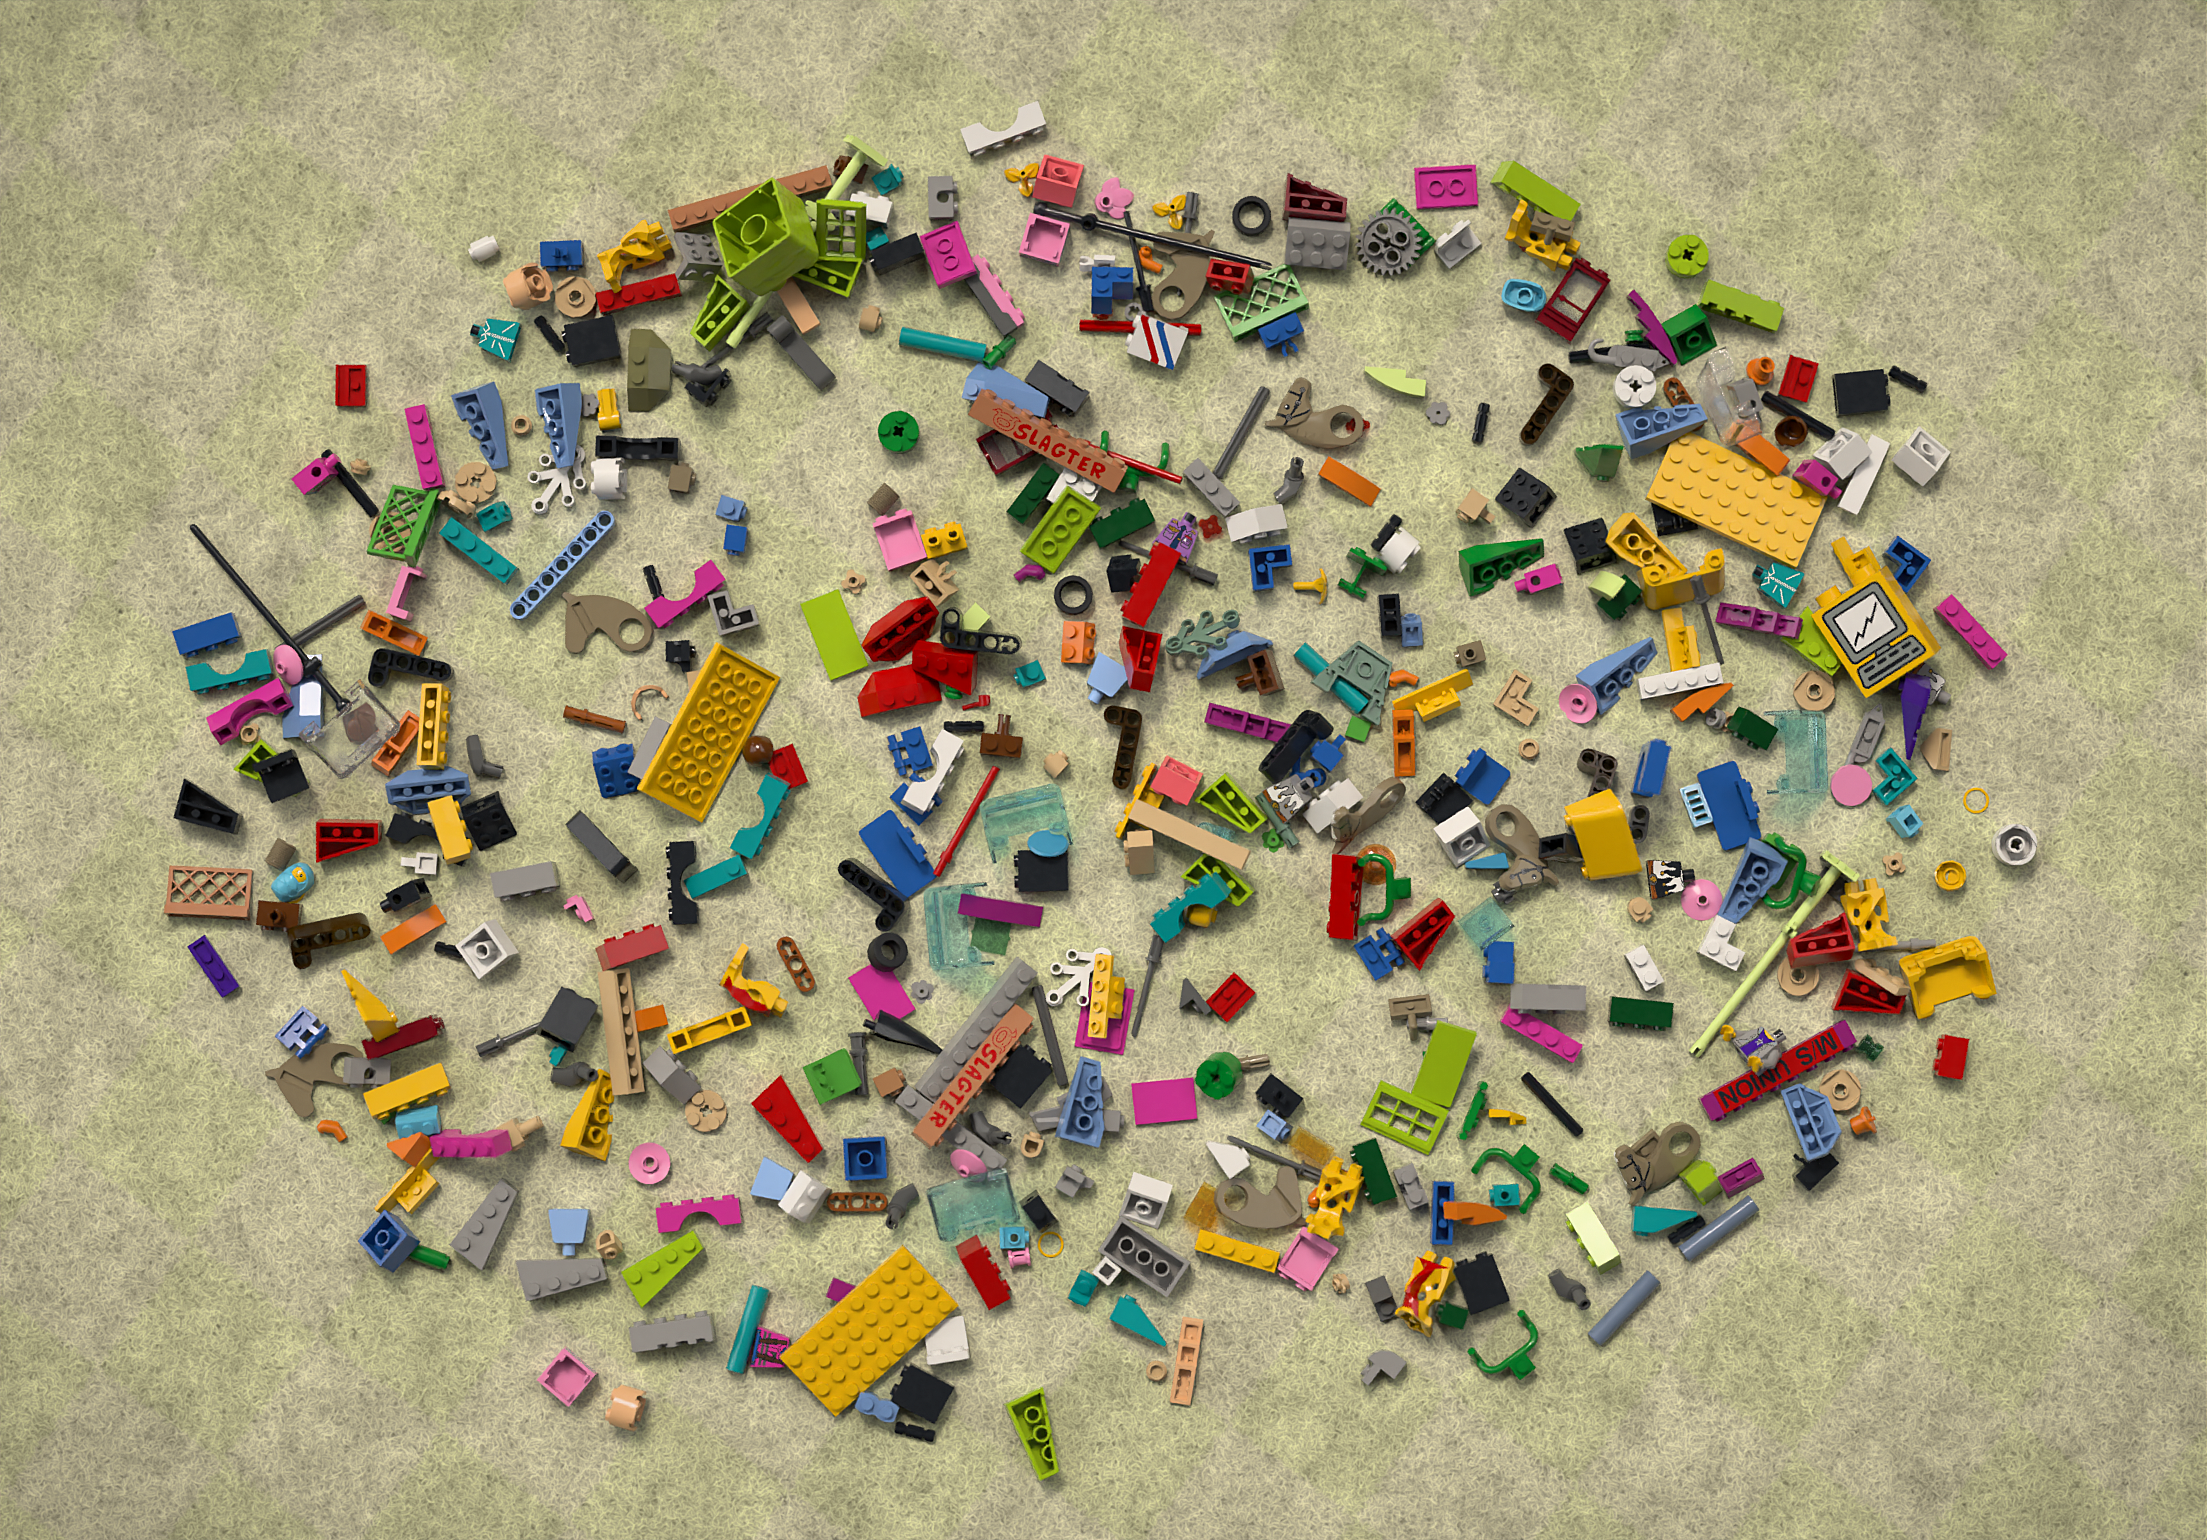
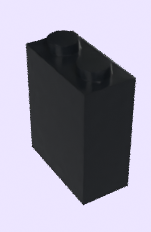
(897, 254)
(591, 341)
(1860, 392)
(1040, 872)
(567, 1019)
(1021, 1075)
(1480, 1282)
(921, 1392)

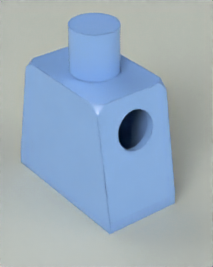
(1105, 678)
(772, 1180)
(568, 1227)

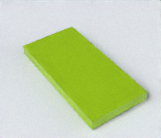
(1060, 529)
(834, 634)
(1443, 1063)

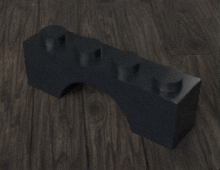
(638, 448)
(405, 829)
(681, 856)

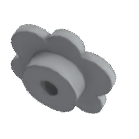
(589, 404)
(1442, 408)
(921, 997)

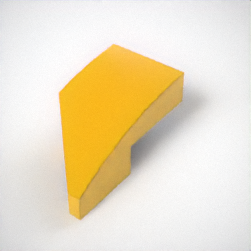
(1514, 1118)

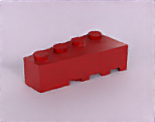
(1151, 584)
(1345, 897)
(784, 1113)

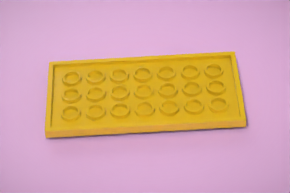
(1736, 498)
(708, 732)
(869, 1330)

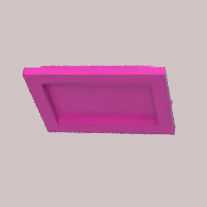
(1116, 1027)

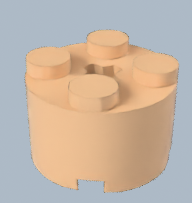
(528, 286)
(626, 1407)

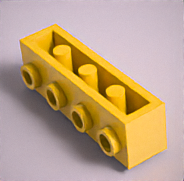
(433, 727)
(407, 1091)

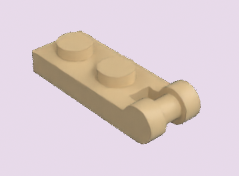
(1881, 976)

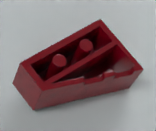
(1311, 202)

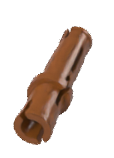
(594, 719)

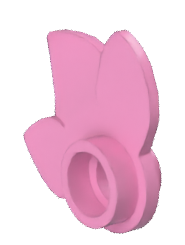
(1116, 197)

